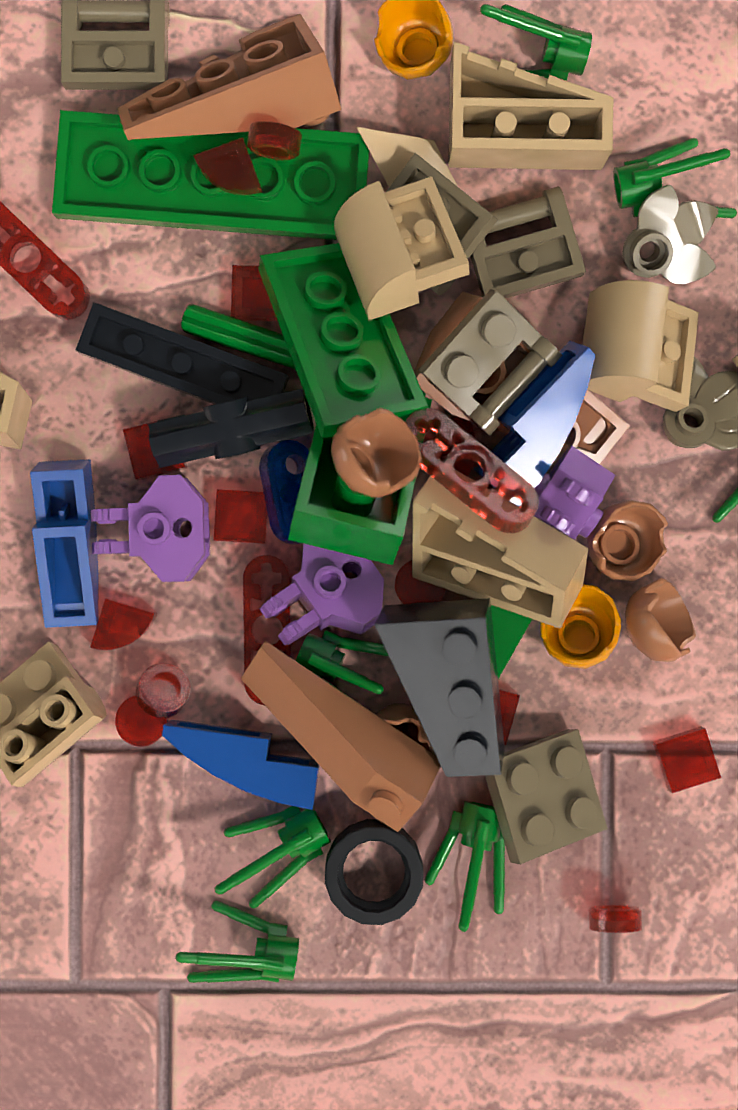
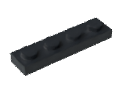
(174, 359)

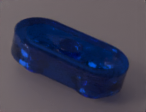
(281, 486)

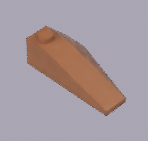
(273, 79)
(596, 425)
(354, 746)

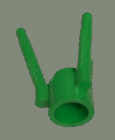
(564, 46)
(643, 175)
(325, 661)
(479, 831)
(301, 835)
(273, 957)

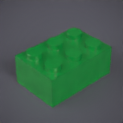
(344, 520)

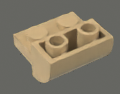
(398, 244)
(640, 343)
(43, 713)

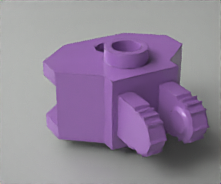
(573, 493)
(156, 529)
(330, 594)

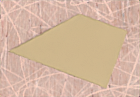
(395, 150)

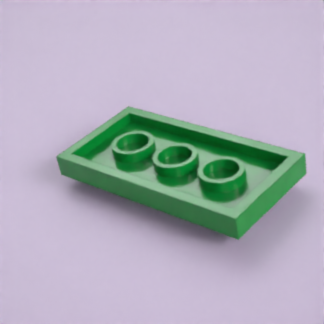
(338, 353)

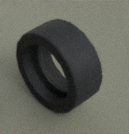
(370, 911)

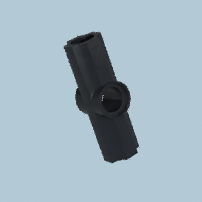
(231, 428)

